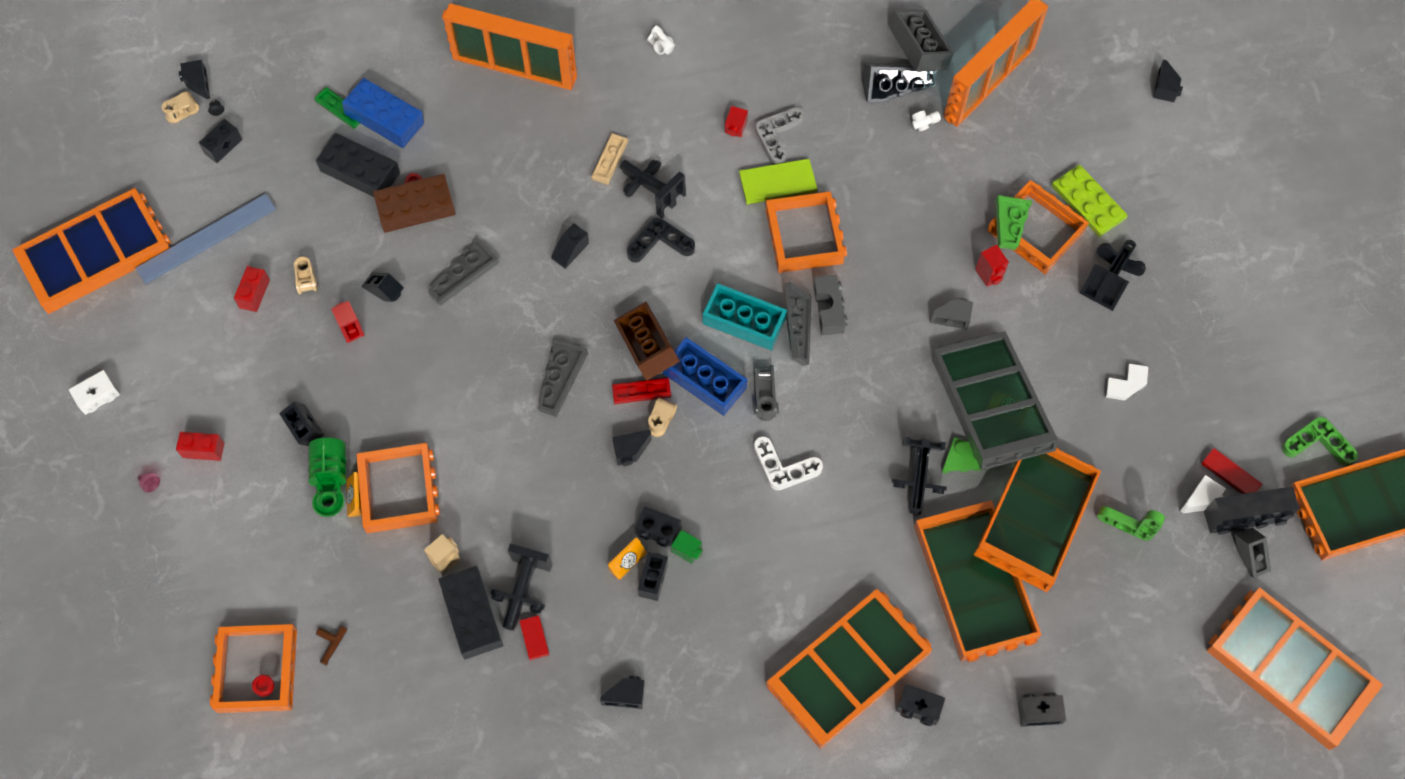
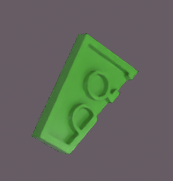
(1010, 219)

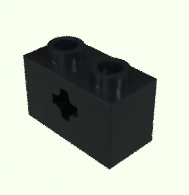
(220, 141)
(301, 423)
(653, 576)
(931, 704)
(1031, 716)

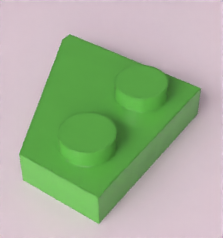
(960, 458)

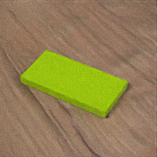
(778, 181)

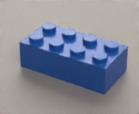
(383, 113)
(706, 377)

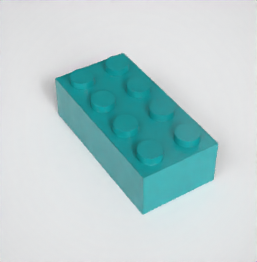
(744, 316)

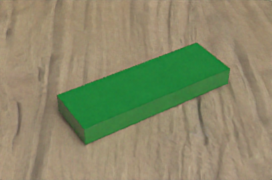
(333, 104)

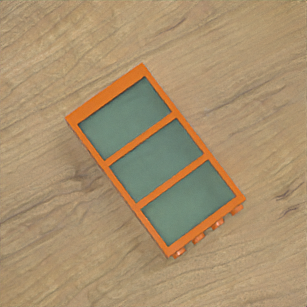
(995, 62)
(1294, 668)

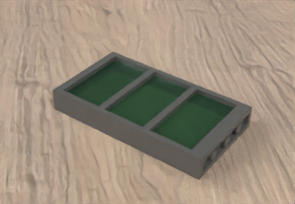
(994, 400)

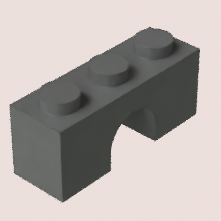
(828, 290)

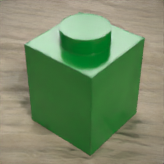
(687, 547)

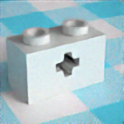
(85, 392)

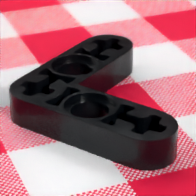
(660, 234)

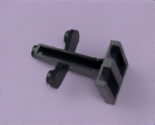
(664, 193)
(1105, 285)
(920, 473)
(529, 562)

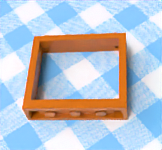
(1057, 208)
(809, 261)
(403, 521)
(287, 672)

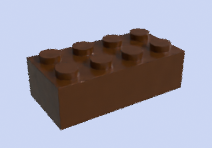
(414, 203)
(646, 341)

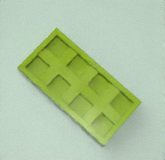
(1089, 200)

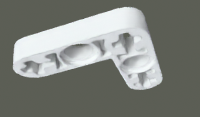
(779, 471)

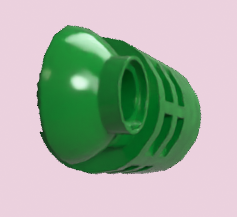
(327, 473)

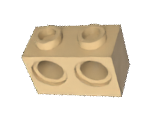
(443, 554)

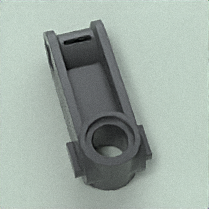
(765, 393)

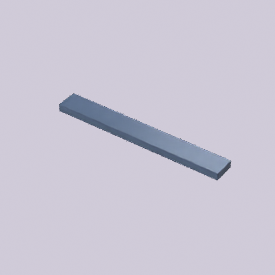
(205, 239)

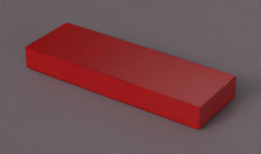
(641, 390)
(1231, 473)

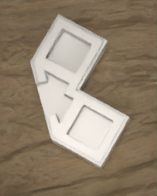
(1123, 389)

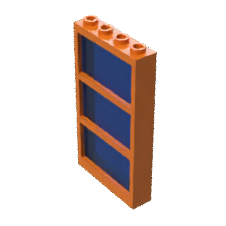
(91, 250)

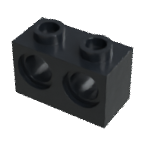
(661, 521)

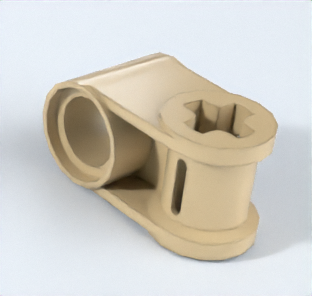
(181, 106)
(305, 279)
(661, 416)

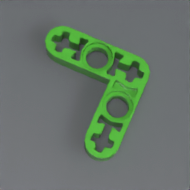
(1318, 434)
(1143, 529)

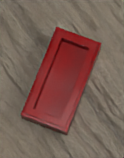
(534, 637)

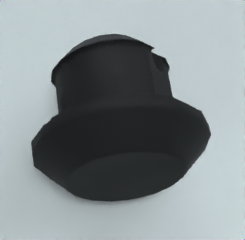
(215, 108)

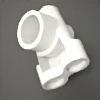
(661, 42)
(922, 121)

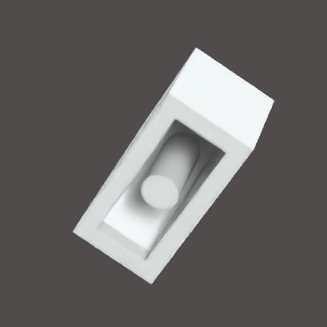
(1203, 495)

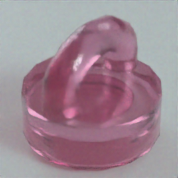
(148, 482)

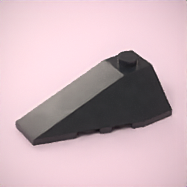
(892, 81)

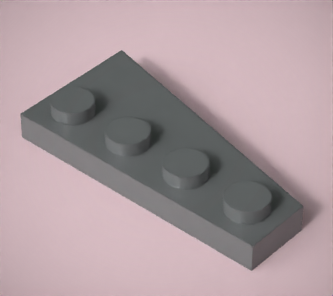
(470, 266)
(799, 322)
(562, 371)

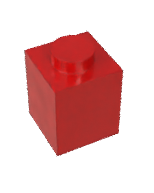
(736, 121)

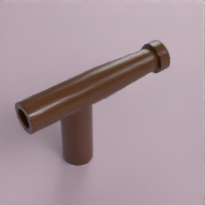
(335, 640)

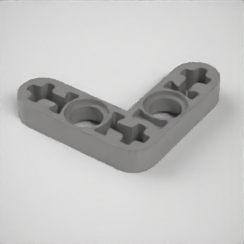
(773, 130)

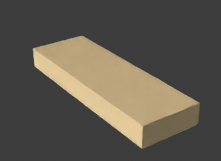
(609, 159)

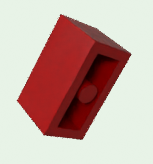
(992, 265)
(251, 289)
(347, 321)
(200, 446)

